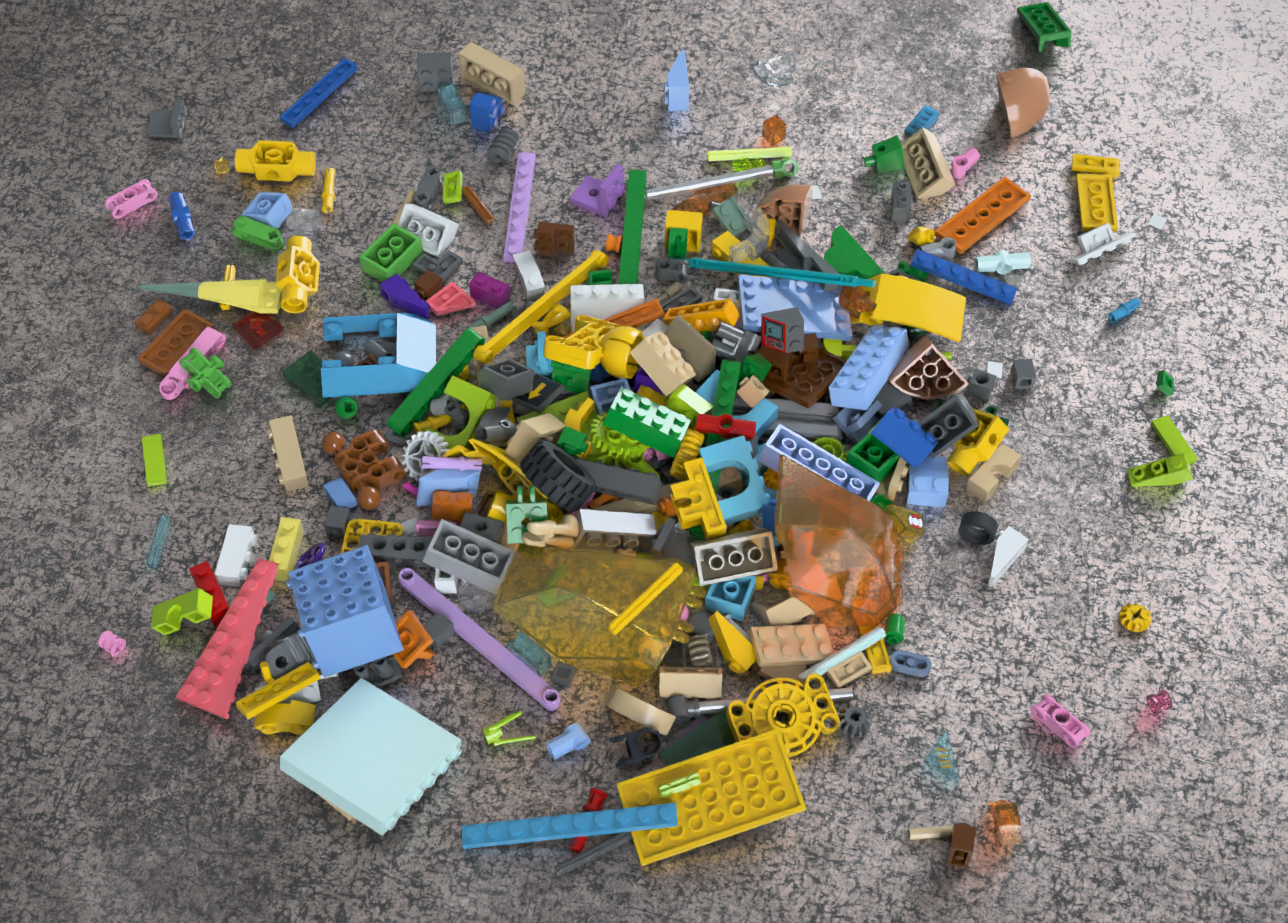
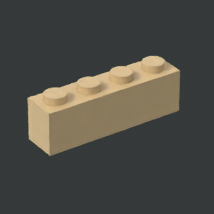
(288, 452)

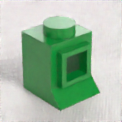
(600, 277)
(573, 441)

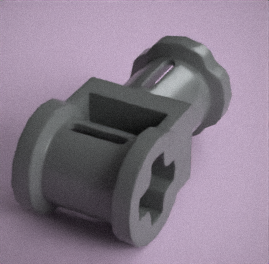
(459, 416)

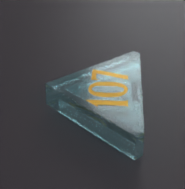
(943, 759)

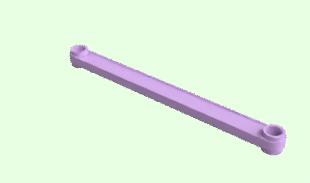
(480, 640)

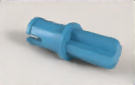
(1123, 310)

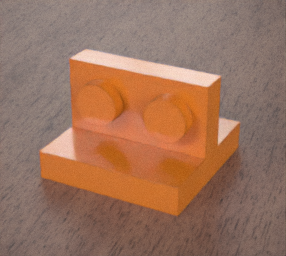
(413, 639)

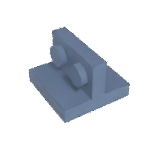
(857, 422)

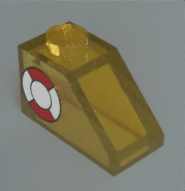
(908, 523)

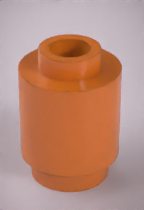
(666, 507)

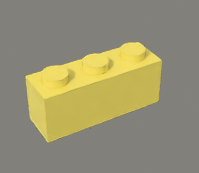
(286, 546)

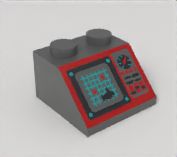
(783, 330)

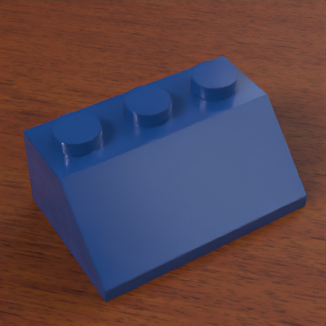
(905, 437)

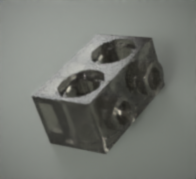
(676, 653)

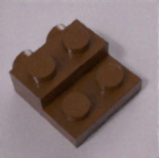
(554, 238)

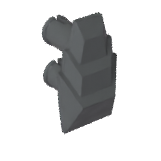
(378, 672)

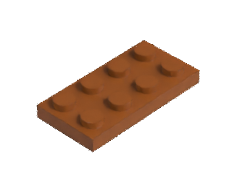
(173, 342)

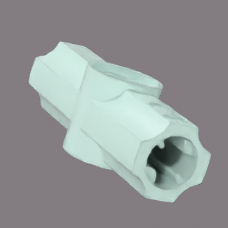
(1002, 262)

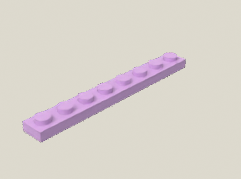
(519, 205)

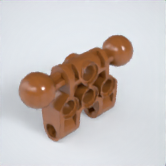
(362, 460)

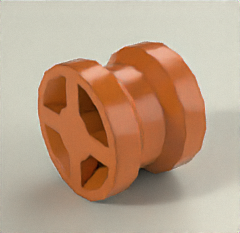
(614, 243)

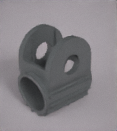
(294, 653)

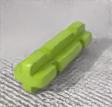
(679, 784)

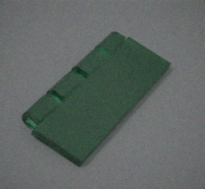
(701, 740)

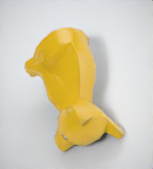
(555, 316)

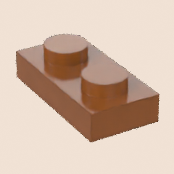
(153, 316)

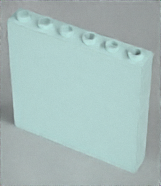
(371, 756)

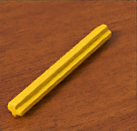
(645, 598)

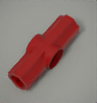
(714, 425)

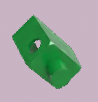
(886, 155)

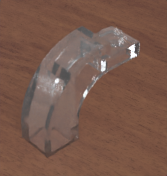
(753, 247)

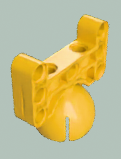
(595, 343)

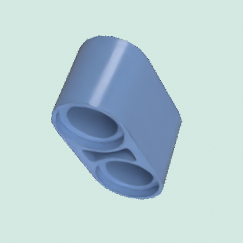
(339, 494)

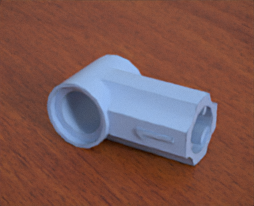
(572, 738)

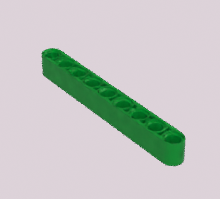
(633, 227)

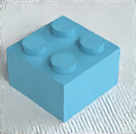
(731, 597)

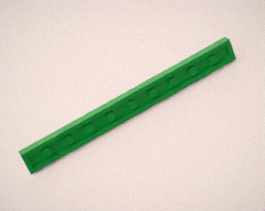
(722, 405)

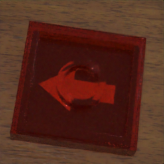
(257, 328)

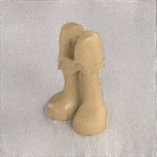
(543, 533)

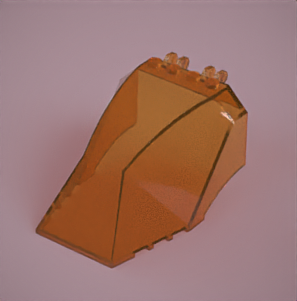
(837, 549)

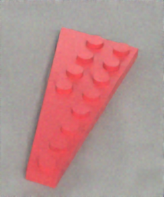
(219, 667)

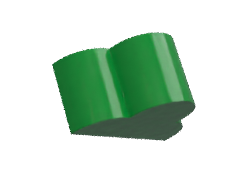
(849, 257)

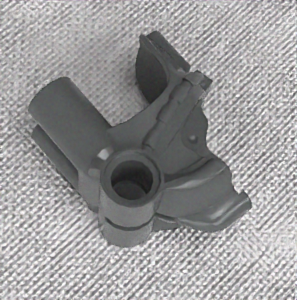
(733, 342)

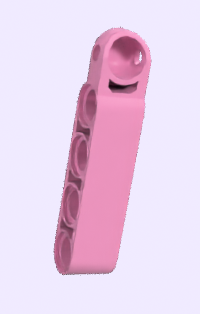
(208, 344)

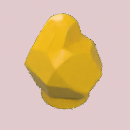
(921, 236)

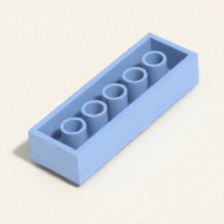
(869, 367)
(816, 459)

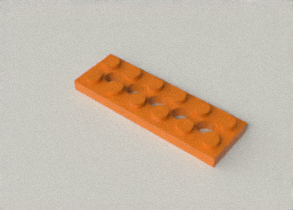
(982, 205)

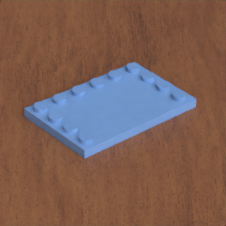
(818, 308)

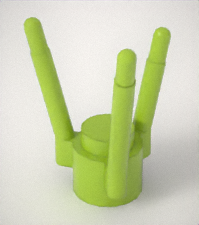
(493, 732)

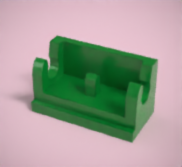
(677, 242)

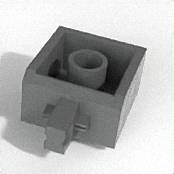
(506, 379)

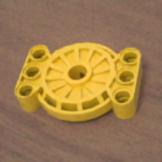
(796, 702)

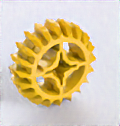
(687, 451)

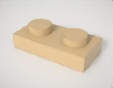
(849, 670)

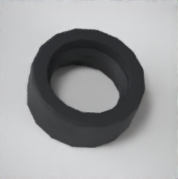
(980, 520)

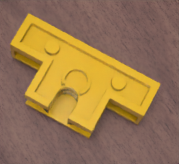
(697, 502)

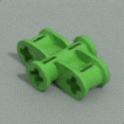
(200, 368)

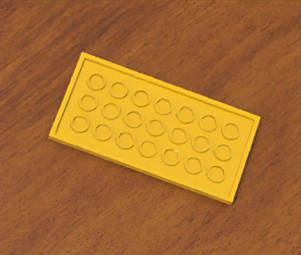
(737, 792)

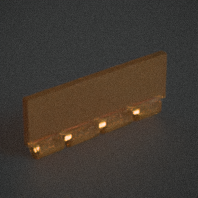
(700, 199)

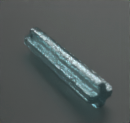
(158, 541)

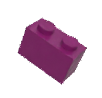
(489, 290)

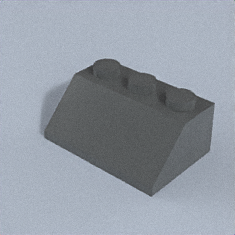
(949, 423)

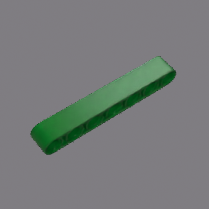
(435, 382)

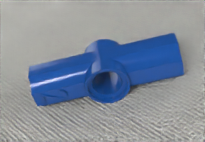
(181, 215)

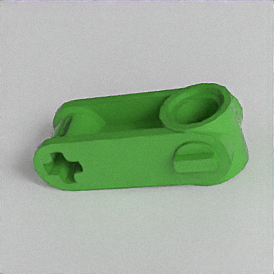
(257, 233)

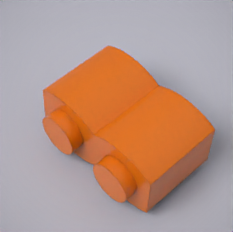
(451, 505)

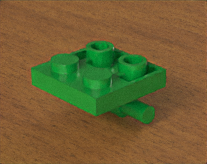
(571, 377)

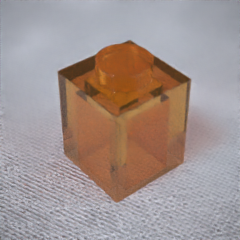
(774, 129)

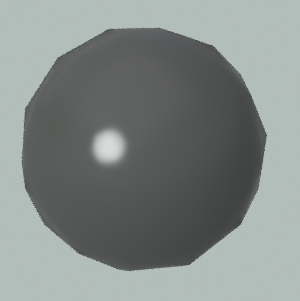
(346, 358)

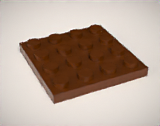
(807, 380)

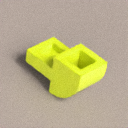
(836, 348)

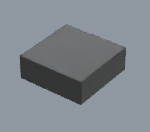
(563, 674)

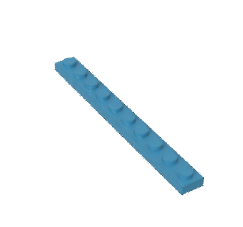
(569, 825)

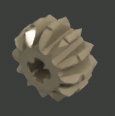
(700, 651)

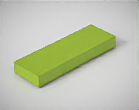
(1173, 438)
(154, 460)

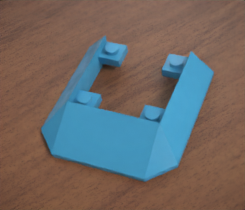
(393, 374)

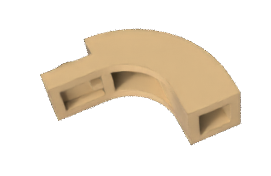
(639, 710)

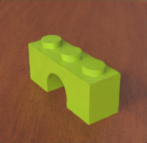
(192, 605)

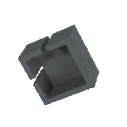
(434, 70)

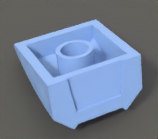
(269, 208)

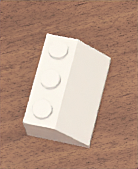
(432, 228)

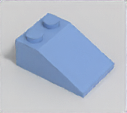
(677, 85)
(447, 480)
(928, 483)

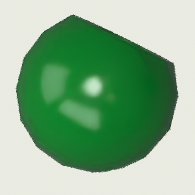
(346, 407)

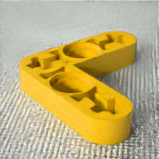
(365, 527)

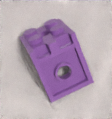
(607, 192)

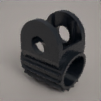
(631, 744)

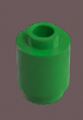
(894, 628)

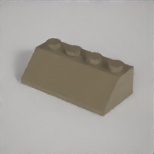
(733, 556)

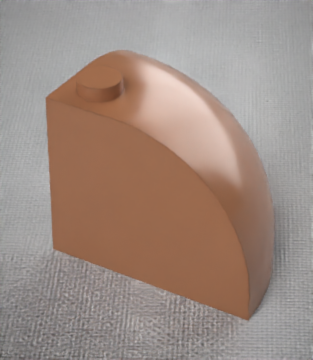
(1023, 98)
(789, 204)
(926, 373)

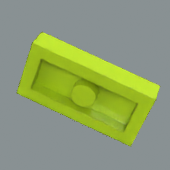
(452, 187)

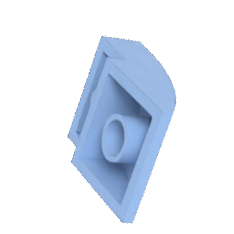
(605, 394)

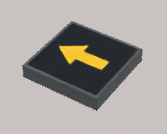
(543, 394)

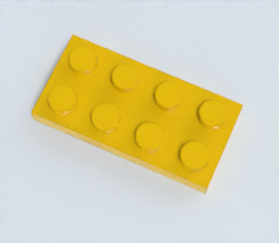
(1096, 201)

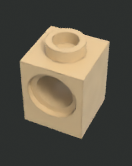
(752, 390)

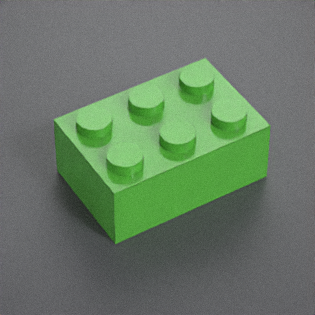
(391, 253)

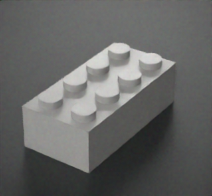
(613, 531)
(468, 556)

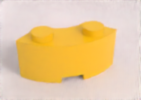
(286, 718)

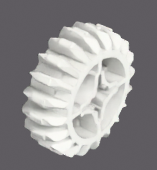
(411, 455)

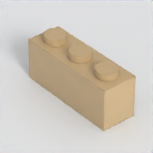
(690, 682)

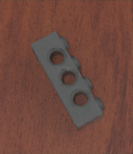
(391, 543)

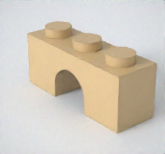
(982, 482)

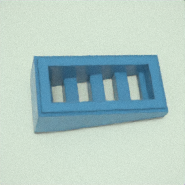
(926, 113)

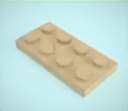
(790, 644)

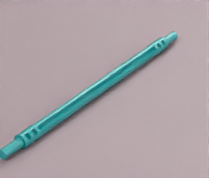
(777, 272)

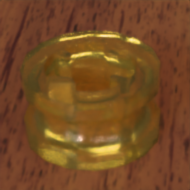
(222, 161)
(561, 330)

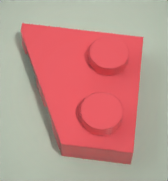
(450, 300)

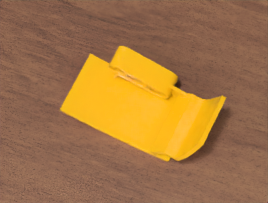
(914, 305)
(500, 461)

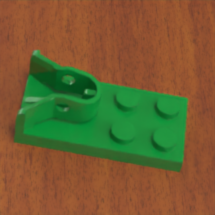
(1045, 24)

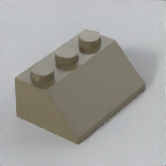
(696, 348)

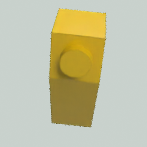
(733, 645)

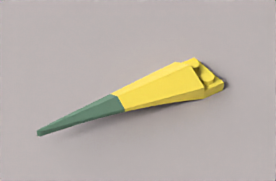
(246, 294)

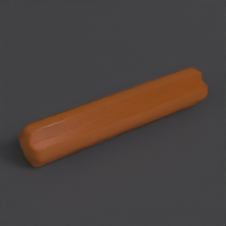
(478, 205)

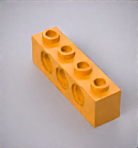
(705, 315)

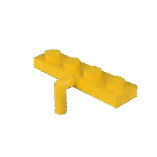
(276, 689)

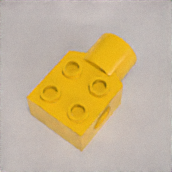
(977, 444)

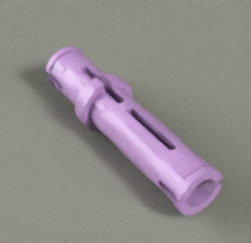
(452, 463)

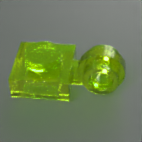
(745, 164)

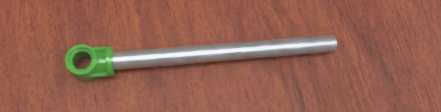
(775, 169)

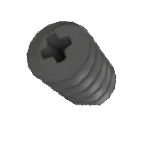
(503, 145)

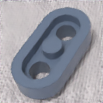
(910, 663)

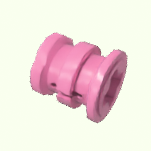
(111, 643)

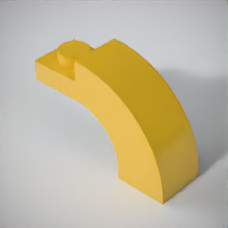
(576, 420)

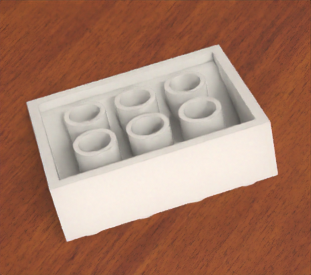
(604, 300)

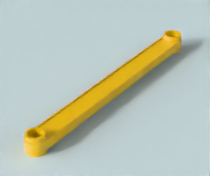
(489, 350)

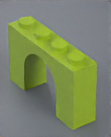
(478, 403)

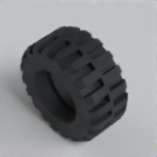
(557, 475)

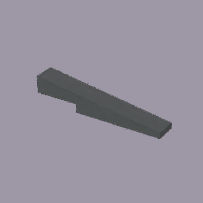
(802, 253)

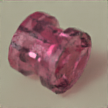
(1159, 701)

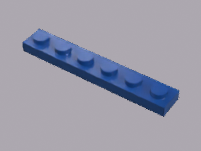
(318, 93)
(963, 277)

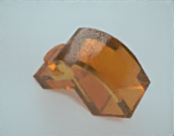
(856, 300)
(1006, 822)

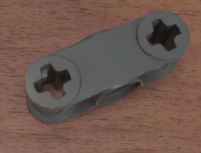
(428, 187)

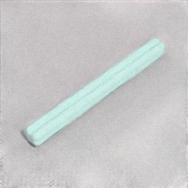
(845, 653)

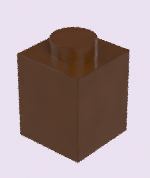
(428, 285)

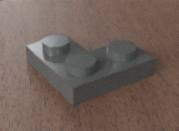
(443, 267)

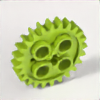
(614, 441)

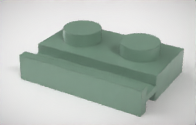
(730, 216)

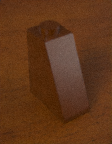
(780, 362)

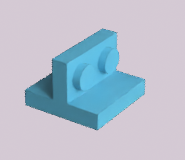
(535, 358)

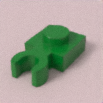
(921, 275)

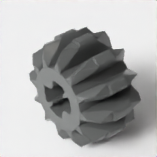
(861, 717)

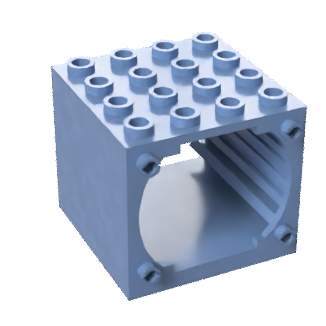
(344, 611)

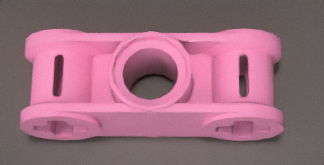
(131, 198)
(1050, 711)

